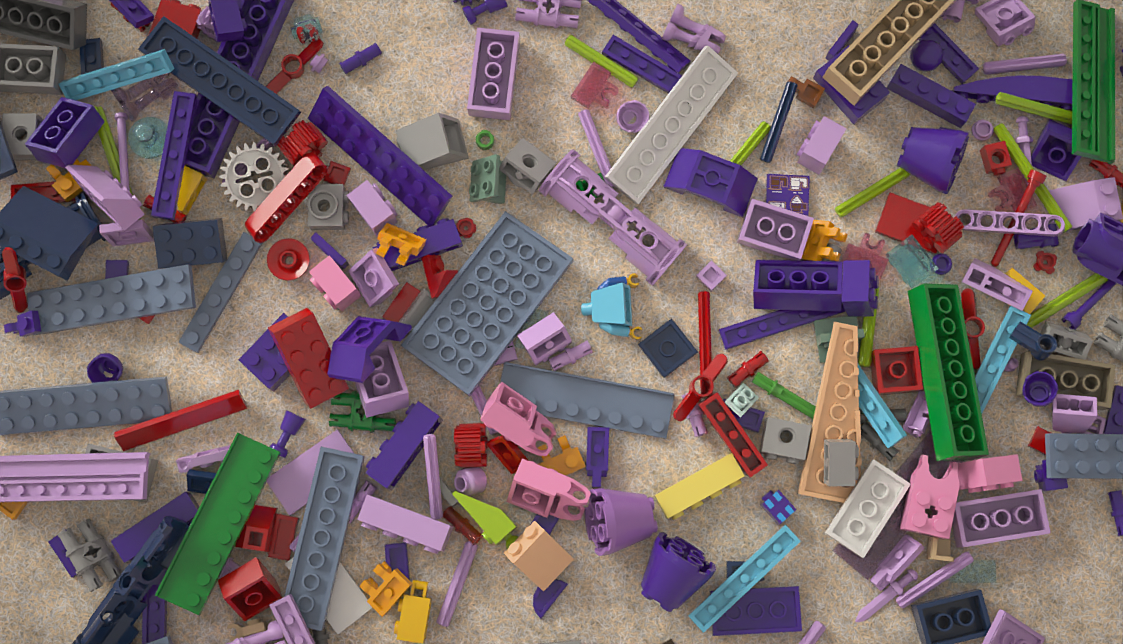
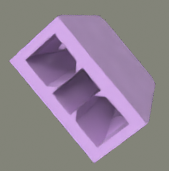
(1073, 413)

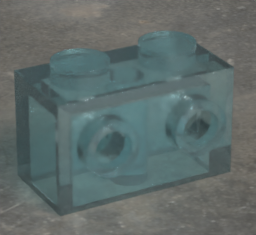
(911, 261)

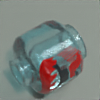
(306, 28)

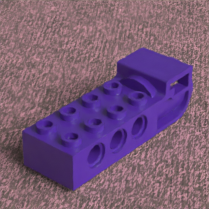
(1101, 247)

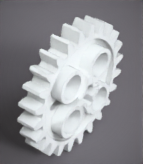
(249, 157)

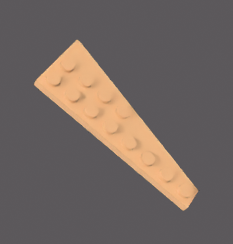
(835, 413)

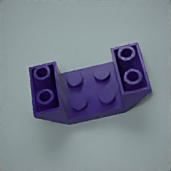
(711, 179)
(352, 349)

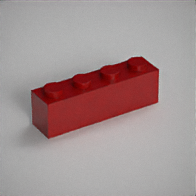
(732, 434)

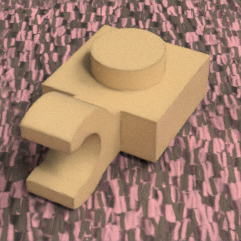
(254, 626)

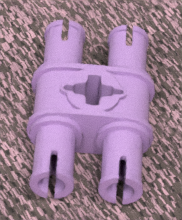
(554, 17)

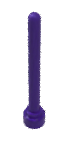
(1075, 317)

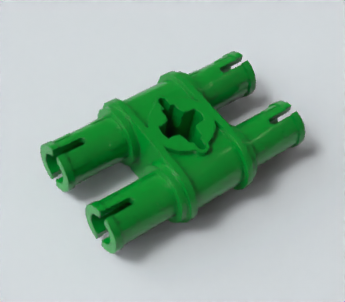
(354, 420)

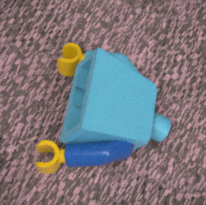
(612, 306)

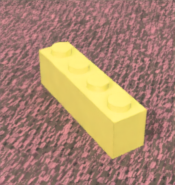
(699, 486)

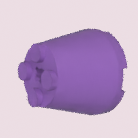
(618, 519)

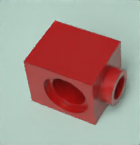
(999, 150)

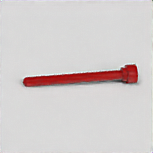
(1034, 179)

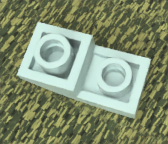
(741, 400)

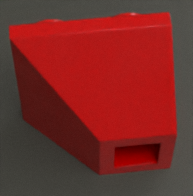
(258, 529)

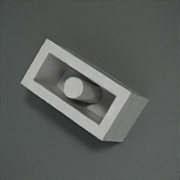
(840, 462)

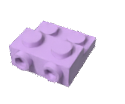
(1006, 20)
(373, 278)

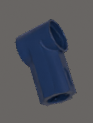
(1032, 339)

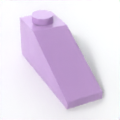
(997, 284)

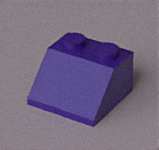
(1054, 151)

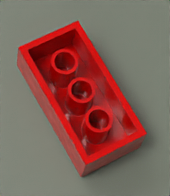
(307, 357)

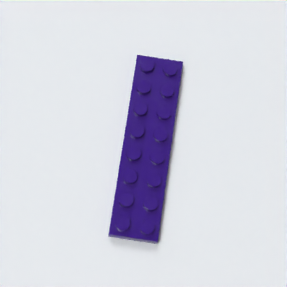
(379, 156)

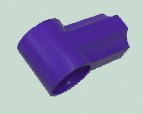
(1030, 241)

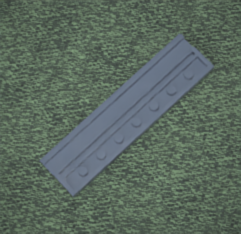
(592, 400)

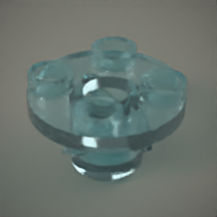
(148, 137)

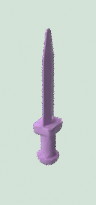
(1023, 139)
(888, 594)

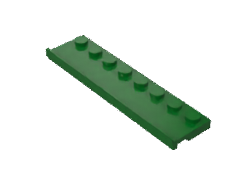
(1093, 82)
(218, 524)

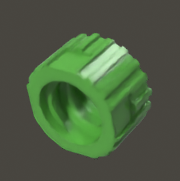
(480, 135)

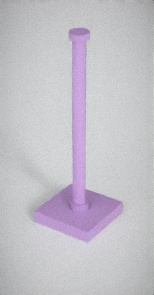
(139, 231)

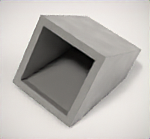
(433, 141)

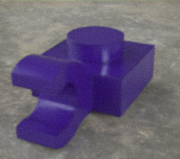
(26, 324)

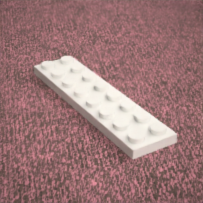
(671, 125)

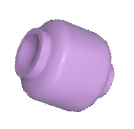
(470, 481)

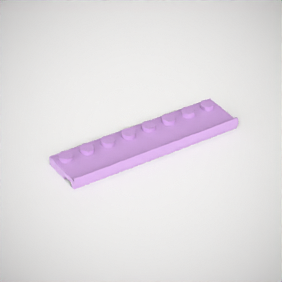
(74, 477)

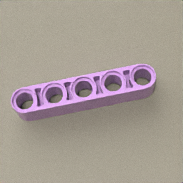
(1020, 225)

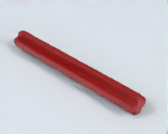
(704, 336)

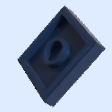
(667, 348)

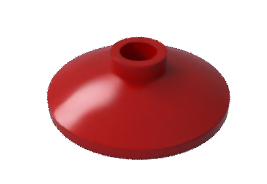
(280, 252)

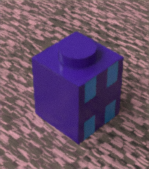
(777, 506)

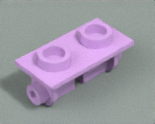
(916, 419)

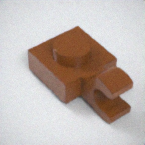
(808, 92)

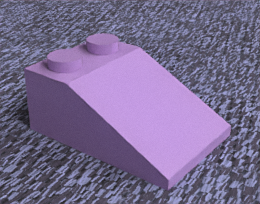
(1087, 200)

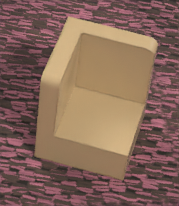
(939, 549)

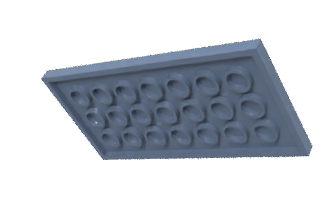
(487, 303)

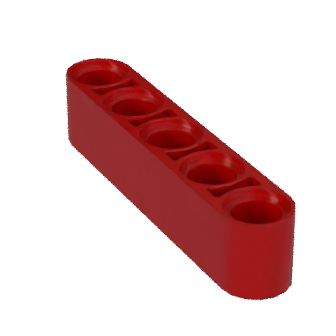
(286, 197)

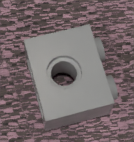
(17, 125)
(527, 166)
(335, 216)
(774, 447)

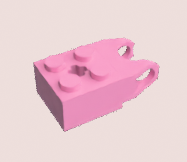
(517, 419)
(546, 491)
(931, 493)

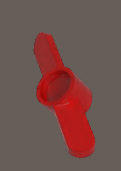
(284, 76)
(15, 286)
(970, 314)
(693, 396)

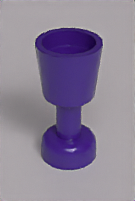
(490, 5)
(290, 425)

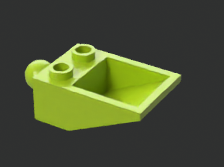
(492, 520)

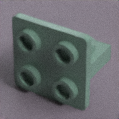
(487, 180)
(823, 332)

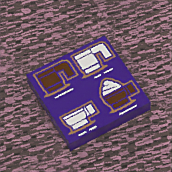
(788, 192)

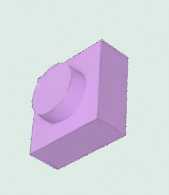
(711, 275)

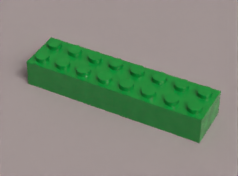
(947, 372)

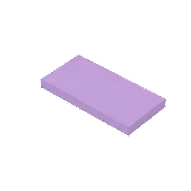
(294, 480)

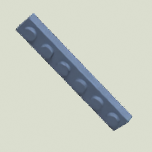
(220, 293)

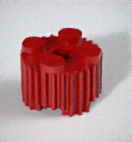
(302, 140)
(938, 228)
(470, 445)

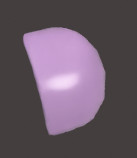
(628, 111)

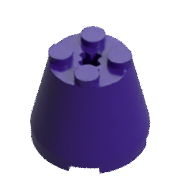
(934, 155)
(674, 572)

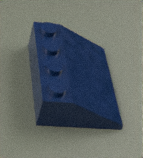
(45, 232)

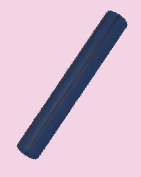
(778, 122)

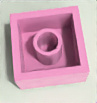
(332, 280)
(989, 473)

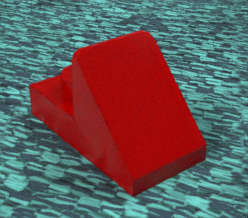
(436, 275)
(506, 452)

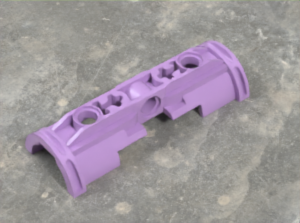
(649, 260)

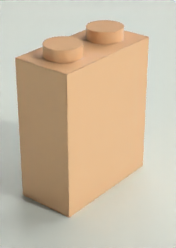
(538, 556)

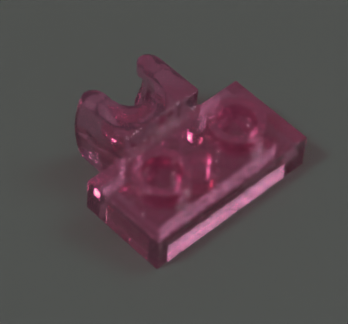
(594, 86)
(1011, 191)
(867, 252)

